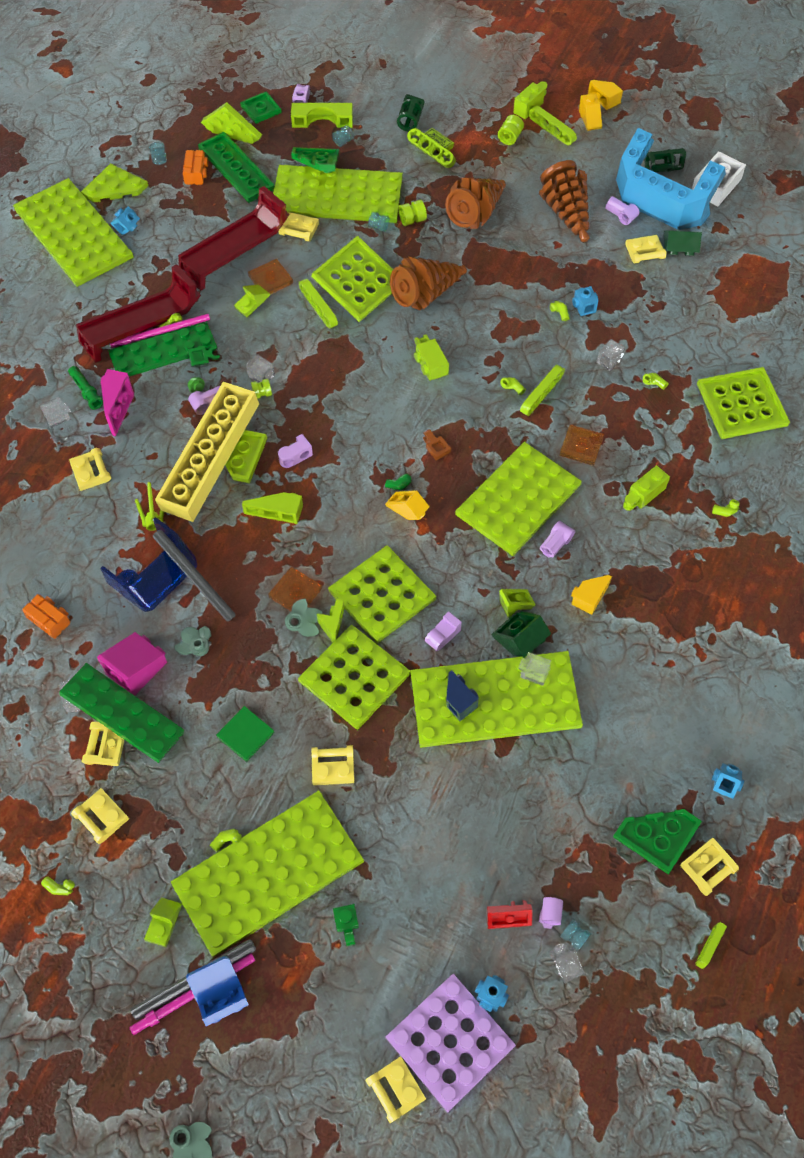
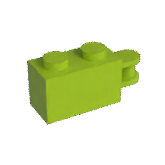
(528, 98)
(431, 358)
(646, 488)

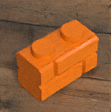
(194, 167)
(47, 616)

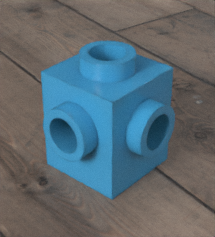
(125, 220)
(585, 301)
(727, 780)
(488, 1001)

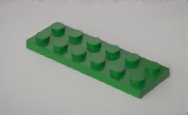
(235, 166)
(161, 349)
(122, 712)

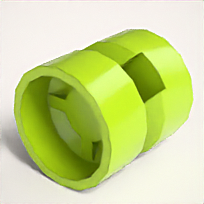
(510, 130)
(413, 212)

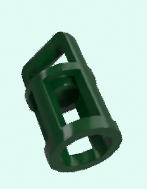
(412, 109)
(669, 160)

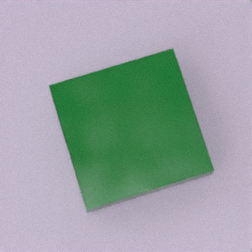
(260, 107)
(245, 734)

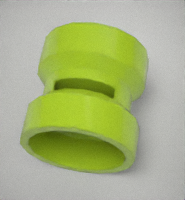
(261, 388)

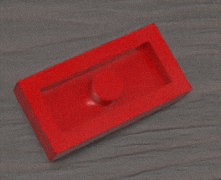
(509, 916)

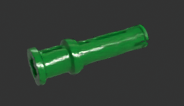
(88, 392)

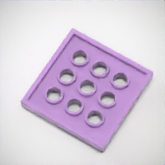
(415, 1056)

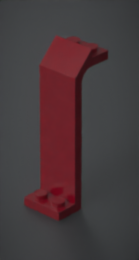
(234, 239)
(138, 315)

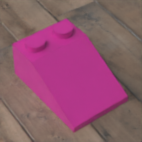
(117, 397)

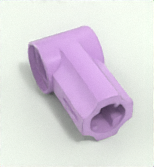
(625, 212)
(201, 401)
(559, 535)
(551, 912)

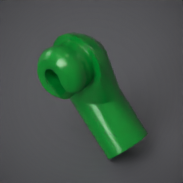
(399, 484)

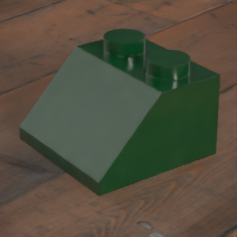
(682, 242)
(522, 633)

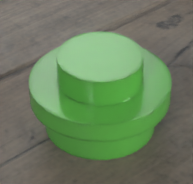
(196, 384)

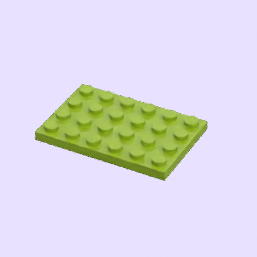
(518, 498)

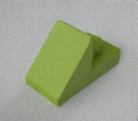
(253, 298)
(515, 600)
(332, 623)
(163, 921)

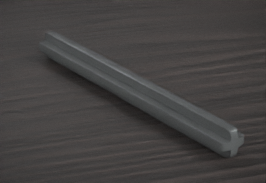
(192, 573)
(182, 985)

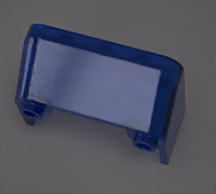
(156, 580)

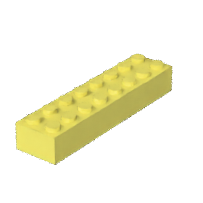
(207, 451)

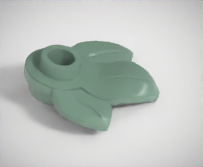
(306, 619)
(194, 641)
(195, 1143)

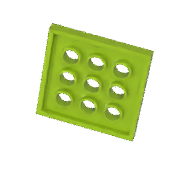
(346, 298)
(737, 411)
(383, 581)
(338, 651)

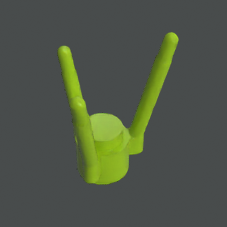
(148, 520)

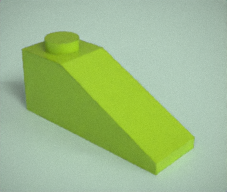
(278, 507)

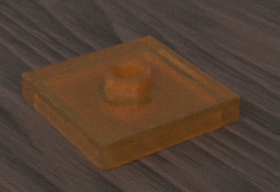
(271, 276)
(581, 445)
(294, 587)

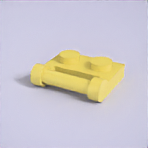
(299, 226)
(645, 248)
(83, 470)
(110, 747)
(332, 772)
(105, 810)
(704, 860)
(402, 1084)

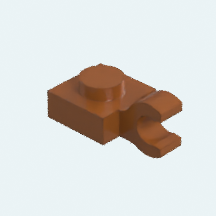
(436, 446)

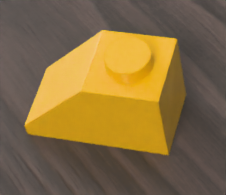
(607, 93)
(590, 111)
(408, 504)
(590, 593)

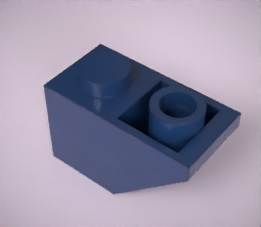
(459, 697)

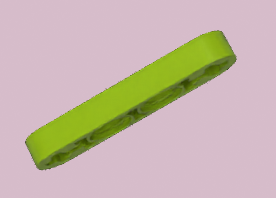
(540, 116)
(431, 147)
(318, 303)
(542, 390)

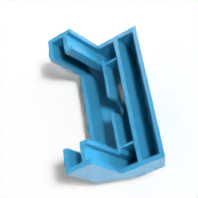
(661, 196)

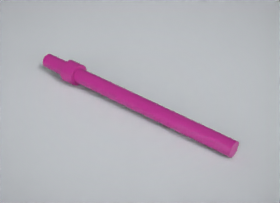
(161, 330)
(152, 1018)

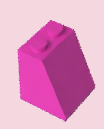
(132, 662)

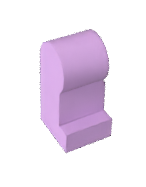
(301, 94)
(295, 453)
(443, 631)

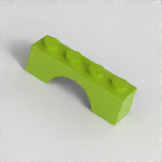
(305, 113)

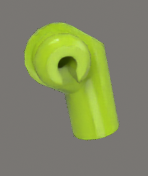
(561, 308)
(176, 317)
(654, 379)
(512, 383)
(728, 510)
(225, 836)
(58, 889)

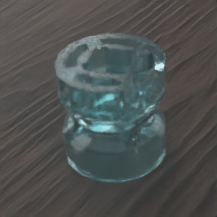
(343, 136)
(158, 153)
(378, 221)
(575, 935)

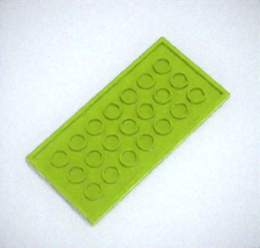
(339, 194)
(73, 232)
(505, 701)
(266, 873)

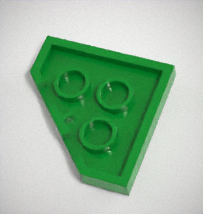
(317, 158)
(659, 836)

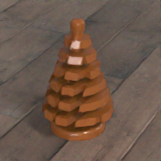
(567, 195)
(473, 201)
(422, 281)

